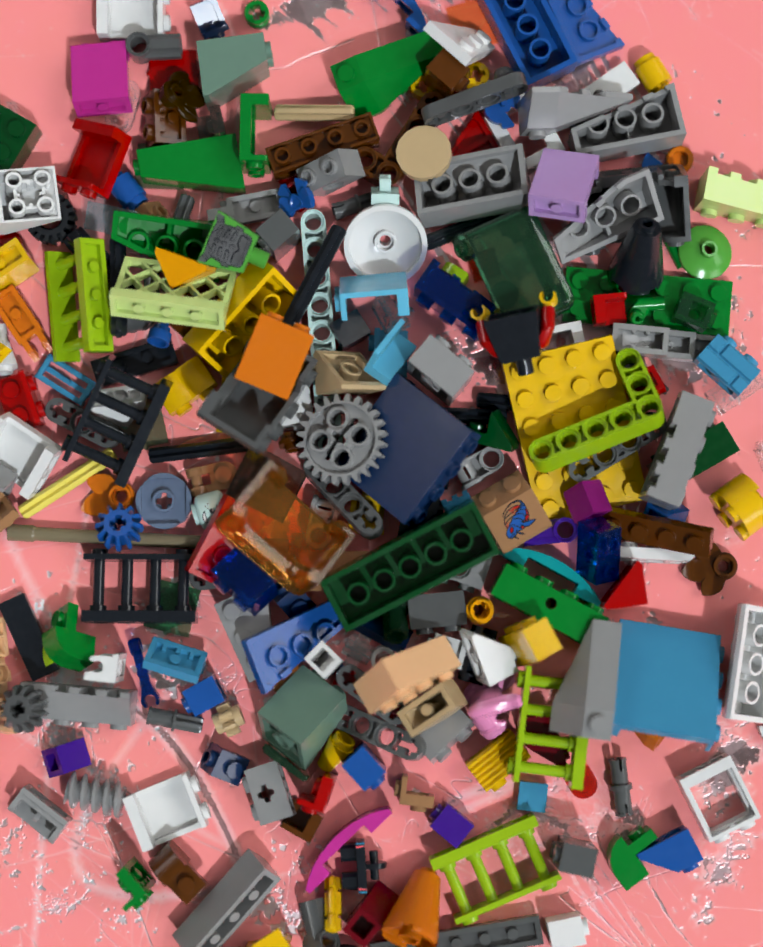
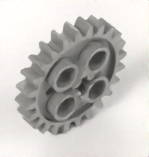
(323, 424)

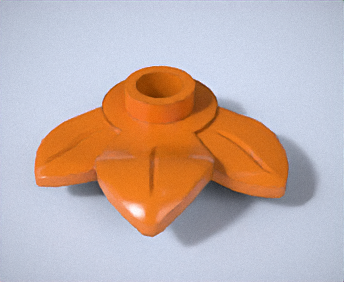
(105, 494)

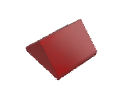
(628, 590)

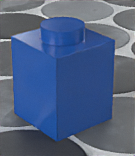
(203, 696)

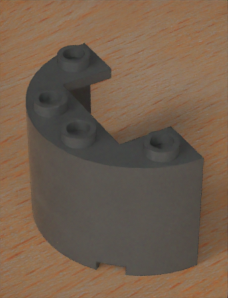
(251, 413)

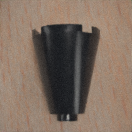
(639, 259)

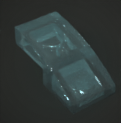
(100, 216)

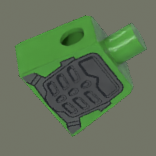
(232, 246)

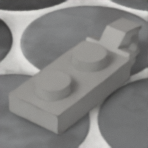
(248, 207)

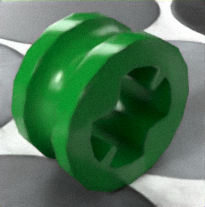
(257, 24)

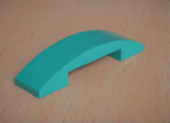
(581, 587)

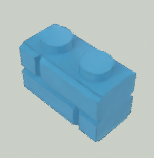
(727, 365)

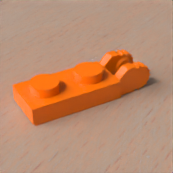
(22, 321)

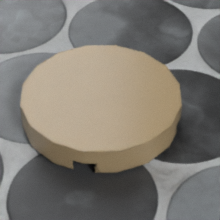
(423, 153)

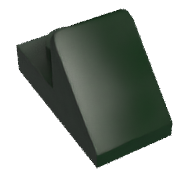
(498, 434)

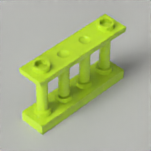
(93, 300)
(577, 745)
(472, 851)

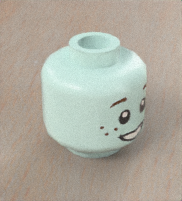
(204, 507)

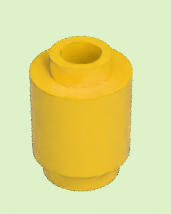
(652, 72)

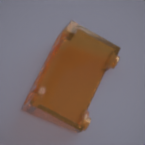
(283, 531)

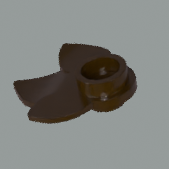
(182, 96)

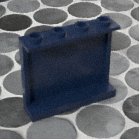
(421, 452)

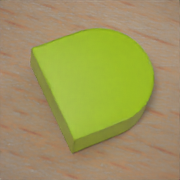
(451, 269)

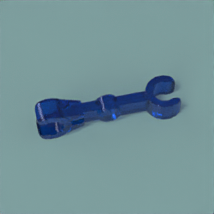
(136, 650)

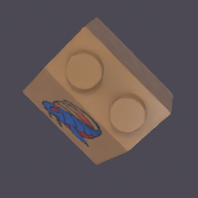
(511, 511)

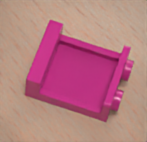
(100, 79)

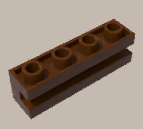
(299, 151)

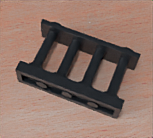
(143, 417)
(126, 611)

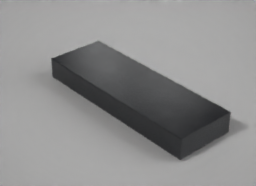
(140, 361)
(26, 635)

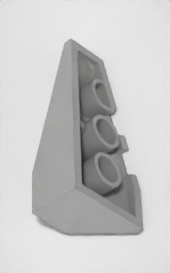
(553, 109)
(610, 216)
(588, 692)

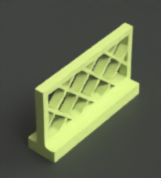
(170, 307)

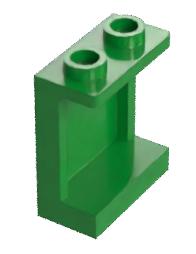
(252, 108)

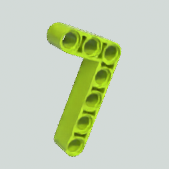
(606, 421)

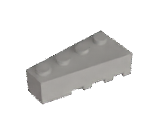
(633, 129)
(677, 451)

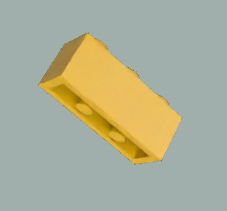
(531, 640)

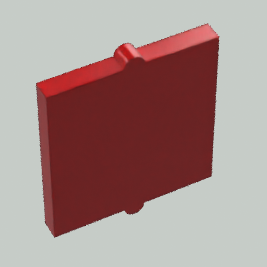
(161, 70)

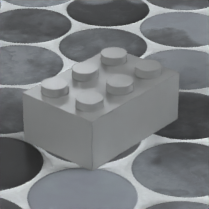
(440, 369)

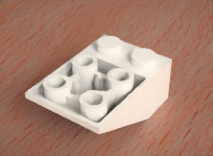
(28, 198)

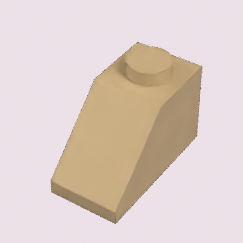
(432, 707)

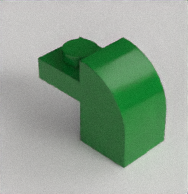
(65, 644)
(623, 859)

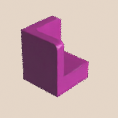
(587, 500)

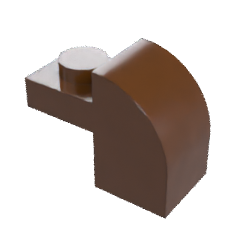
(172, 869)

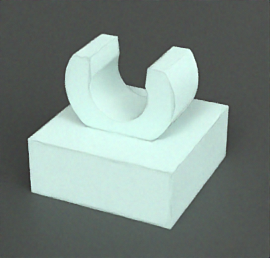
(384, 193)

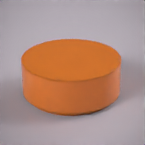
(680, 155)

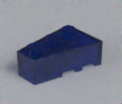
(450, 299)

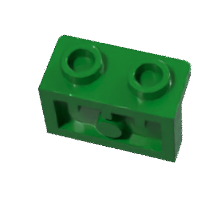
(135, 880)

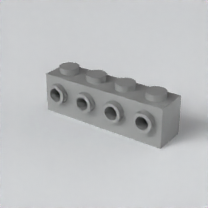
(225, 903)

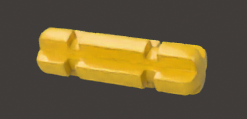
(333, 904)

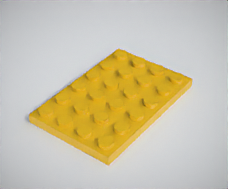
(563, 390)

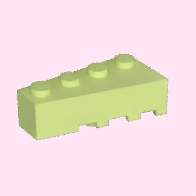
(729, 197)

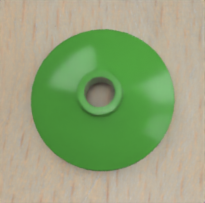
(697, 261)

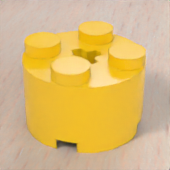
(739, 505)

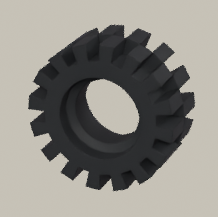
(60, 232)

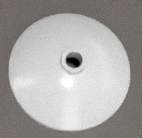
(403, 251)

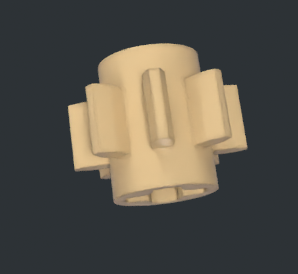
(228, 719)

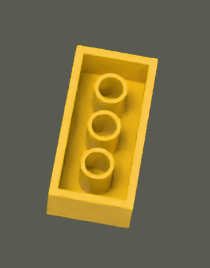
(252, 294)

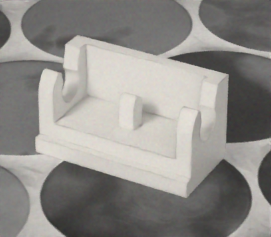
(111, 668)

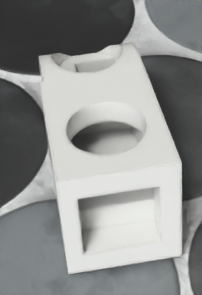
(324, 660)

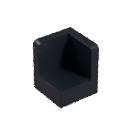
(350, 332)

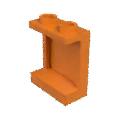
(274, 355)

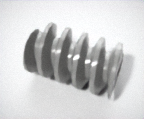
(94, 794)

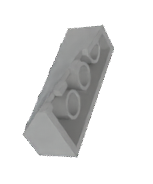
(88, 704)

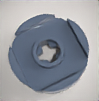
(152, 489)

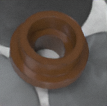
(289, 441)

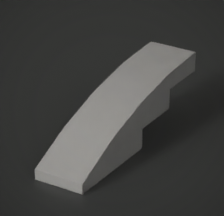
(660, 341)

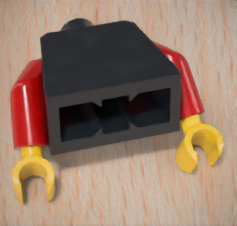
(517, 333)

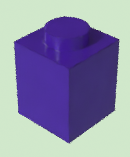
(450, 823)

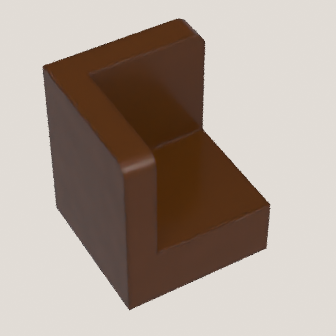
(302, 824)

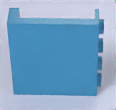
(669, 682)

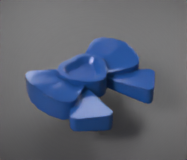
(498, 113)
(292, 202)

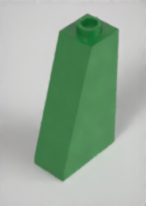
(194, 164)

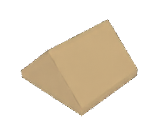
(343, 373)

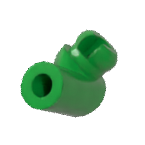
(642, 306)

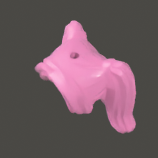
(488, 703)

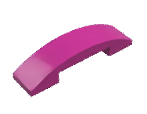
(370, 819)

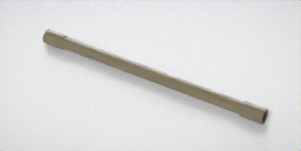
(31, 533)

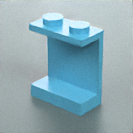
(371, 286)

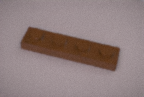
(663, 532)

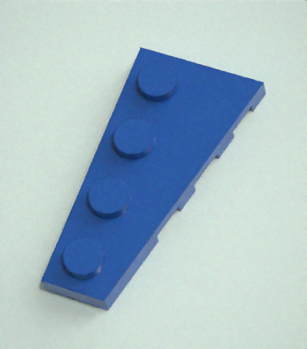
(585, 29)
(285, 645)

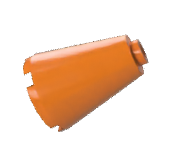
(416, 912)

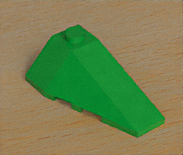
(383, 73)
(148, 231)

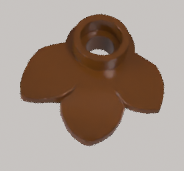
(707, 572)

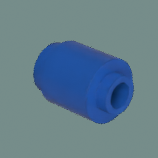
(128, 191)

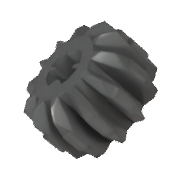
(26, 719)

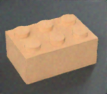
(407, 675)

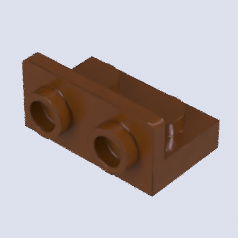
(161, 124)

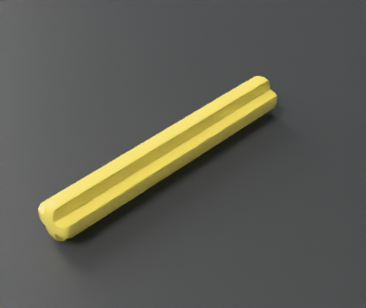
(62, 486)

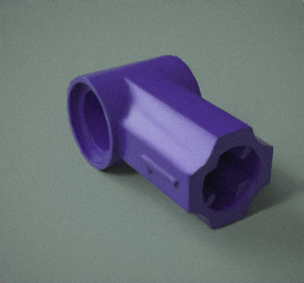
(551, 535)

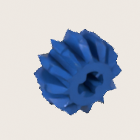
(111, 522)

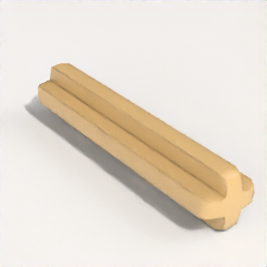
(311, 112)

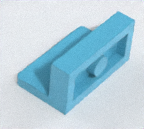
(390, 355)

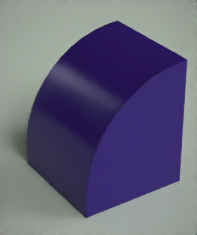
(66, 757)

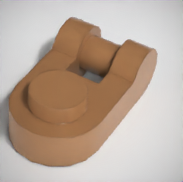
(220, 474)

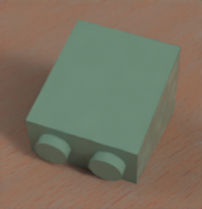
(232, 66)
(302, 716)

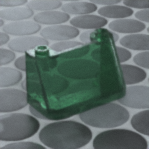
(515, 262)

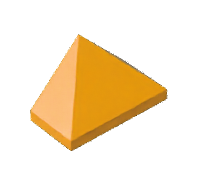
(181, 269)

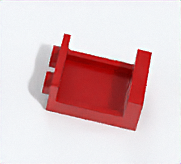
(95, 160)

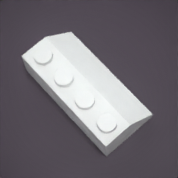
(745, 672)

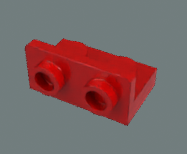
(20, 399)
(322, 792)

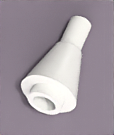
(9, 364)

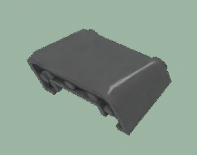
(673, 194)

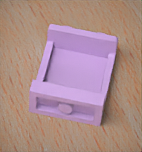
(563, 185)

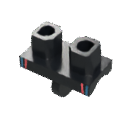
(358, 879)

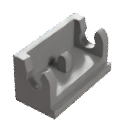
(40, 813)

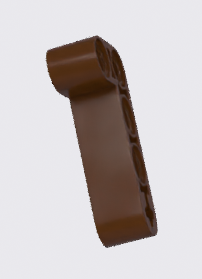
(389, 162)

